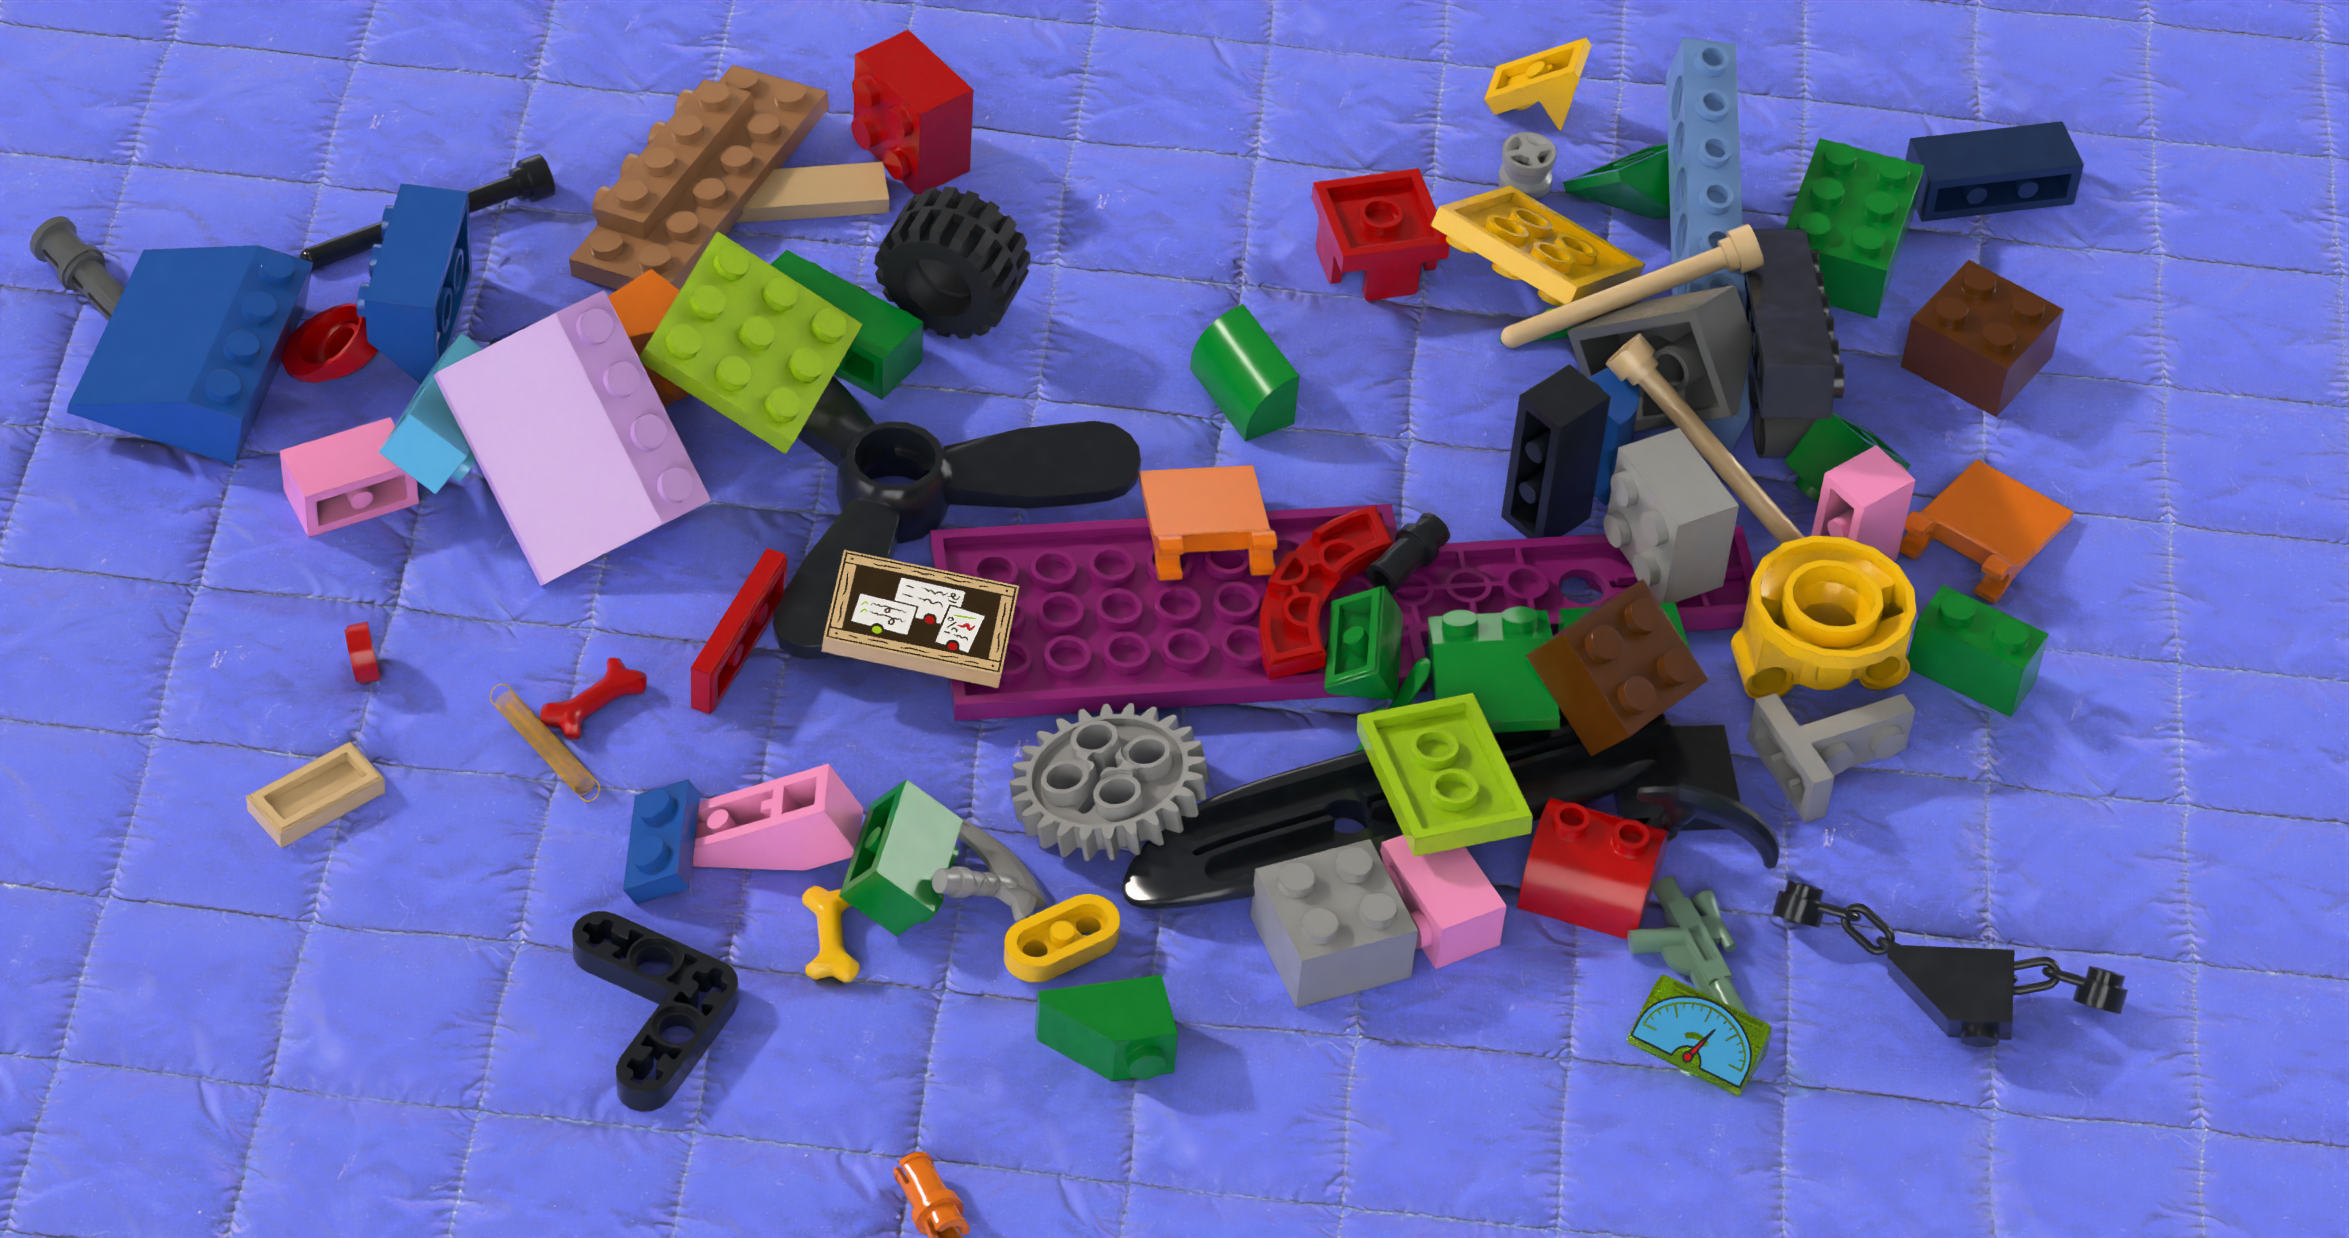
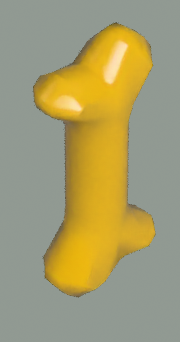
(832, 955)

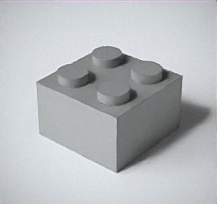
(1670, 516)
(1333, 923)

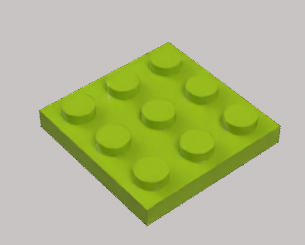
(750, 342)

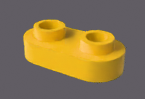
(1057, 938)

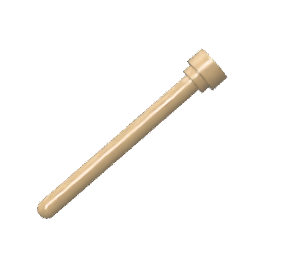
(1735, 252)
(1637, 365)

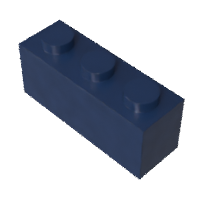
(1995, 170)

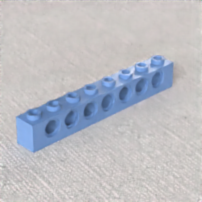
(1705, 174)

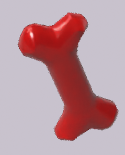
(572, 713)

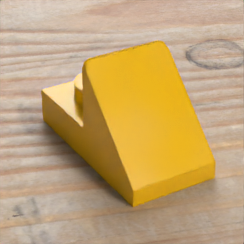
(1541, 77)

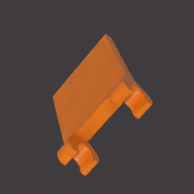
(1206, 513)
(1989, 522)

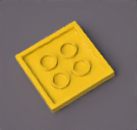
(1535, 245)

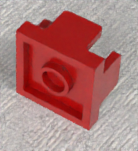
(1380, 228)

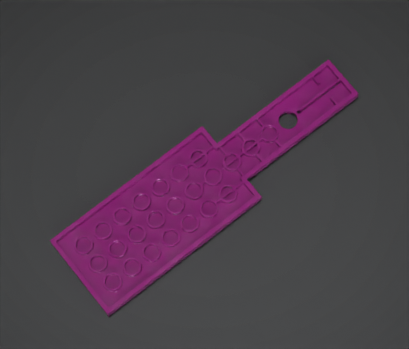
(1106, 631)

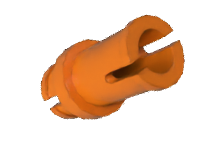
(934, 1206)

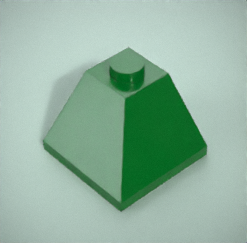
(1629, 183)

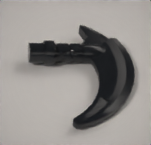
(1692, 802)

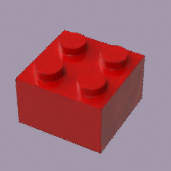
(912, 112)

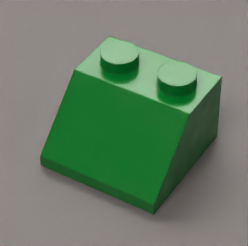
(1489, 659)

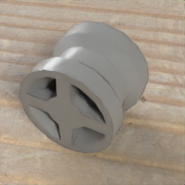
(1527, 164)

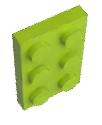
(1444, 774)

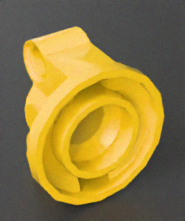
(1825, 617)

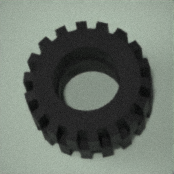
(952, 262)

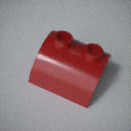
(1592, 868)

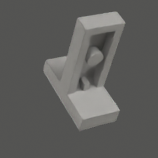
(1811, 754)

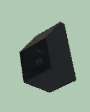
(1959, 989)

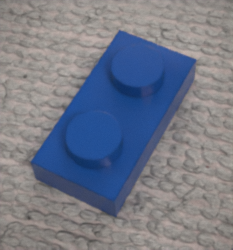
(662, 841)

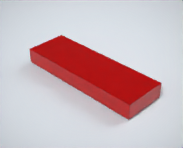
(738, 631)

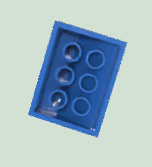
(195, 346)

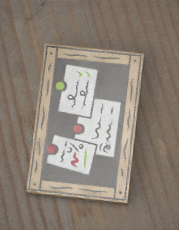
(920, 619)

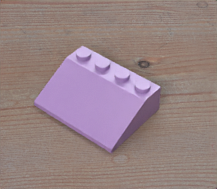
(572, 437)

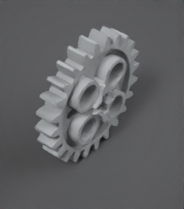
(1109, 781)

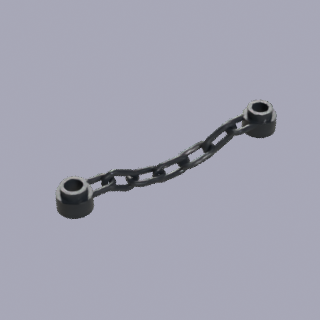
(1804, 905)

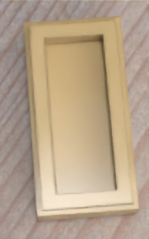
(315, 794)

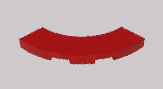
(1305, 583)

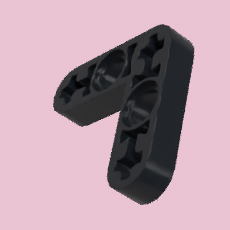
(674, 992)

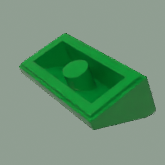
(1364, 645)

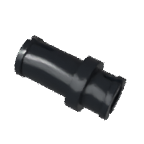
(1414, 547)

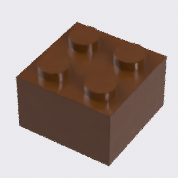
(1982, 338)
(1617, 668)

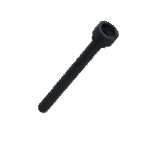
(527, 181)

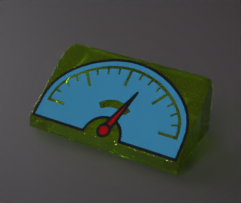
(1701, 1035)

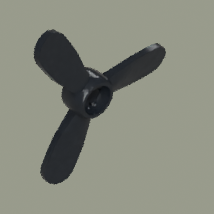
(1008, 469)

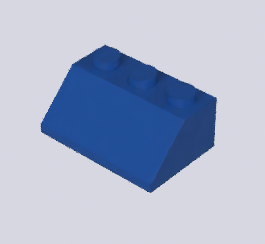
(418, 277)

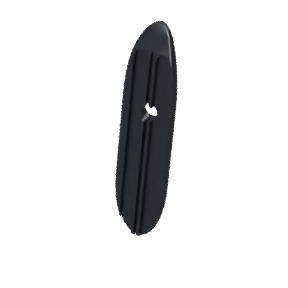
(1297, 812)

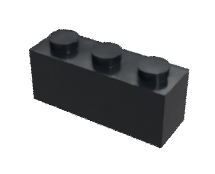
(1555, 455)

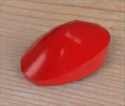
(328, 346)

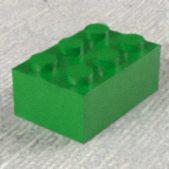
(1857, 218)

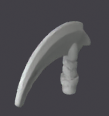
(1006, 880)

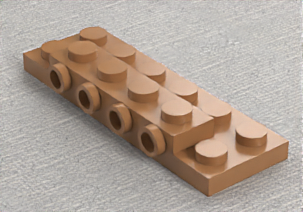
(695, 176)

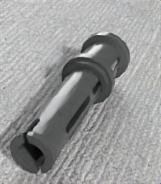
(77, 264)

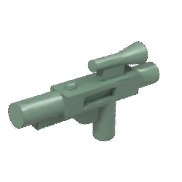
(1691, 941)

